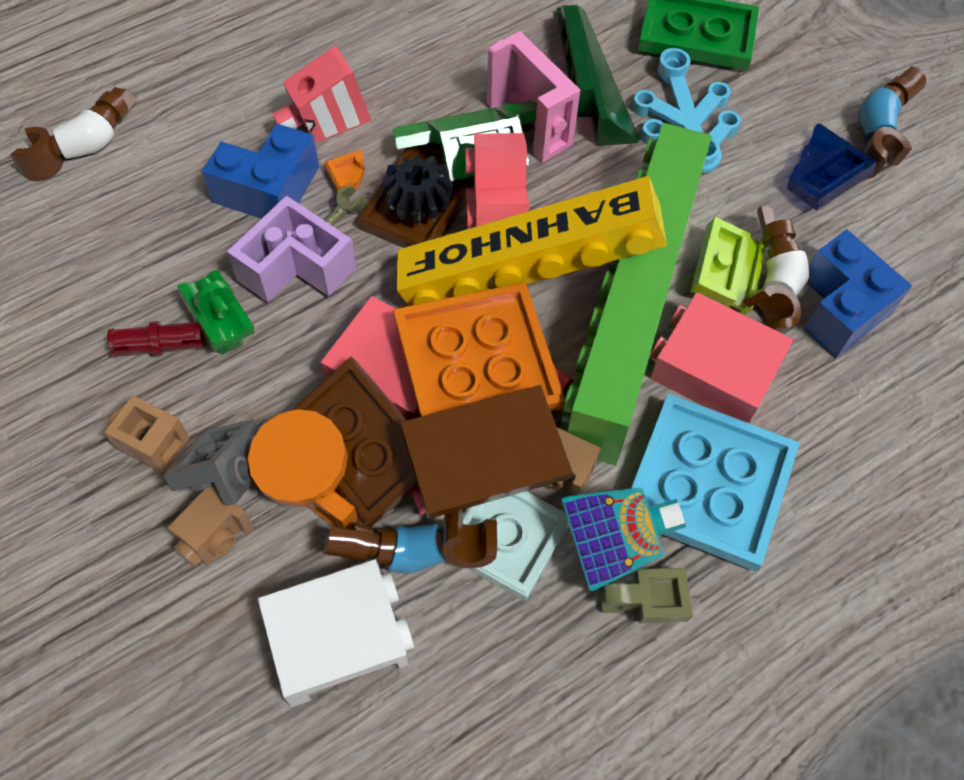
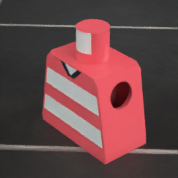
(324, 98)

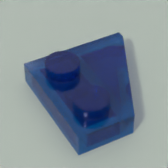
(828, 168)

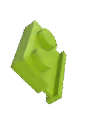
(728, 265)

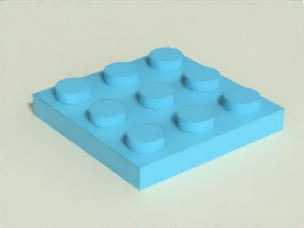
(721, 474)

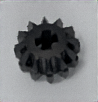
(417, 188)

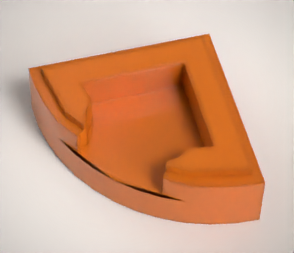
(346, 170)

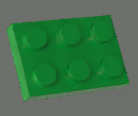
(705, 29)

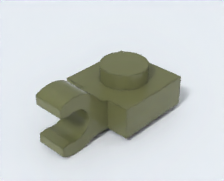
(656, 593)

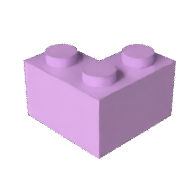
(291, 244)

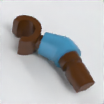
(879, 118)
(418, 547)

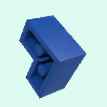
(260, 180)
(856, 292)

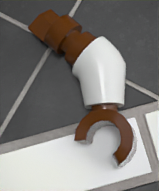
(75, 138)
(785, 273)

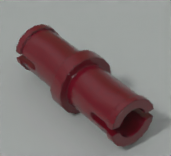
(154, 338)

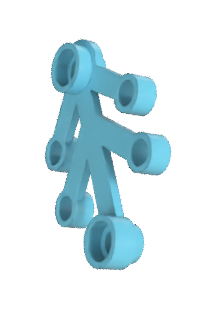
(673, 70)

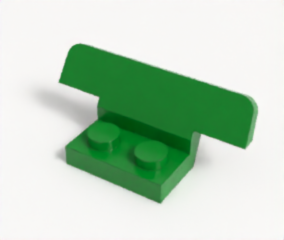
(457, 132)

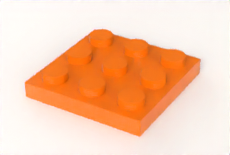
(475, 349)

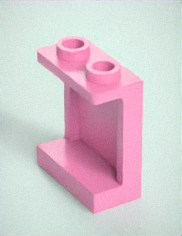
(523, 73)

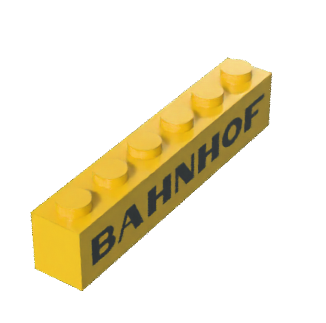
(535, 244)

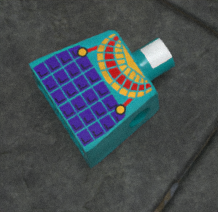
(618, 531)

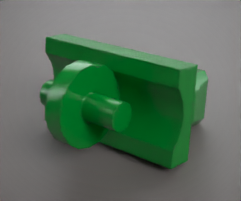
(217, 312)

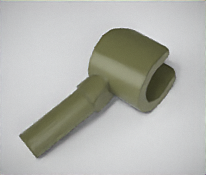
(343, 205)

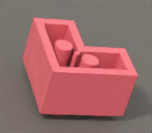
(499, 177)

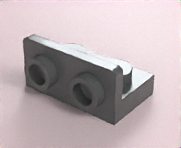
(217, 459)

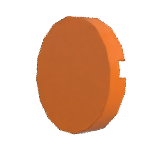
(297, 457)

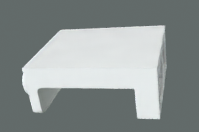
(334, 630)

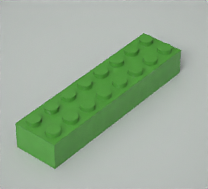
(632, 302)

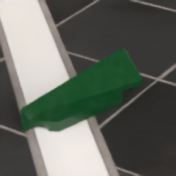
(592, 75)

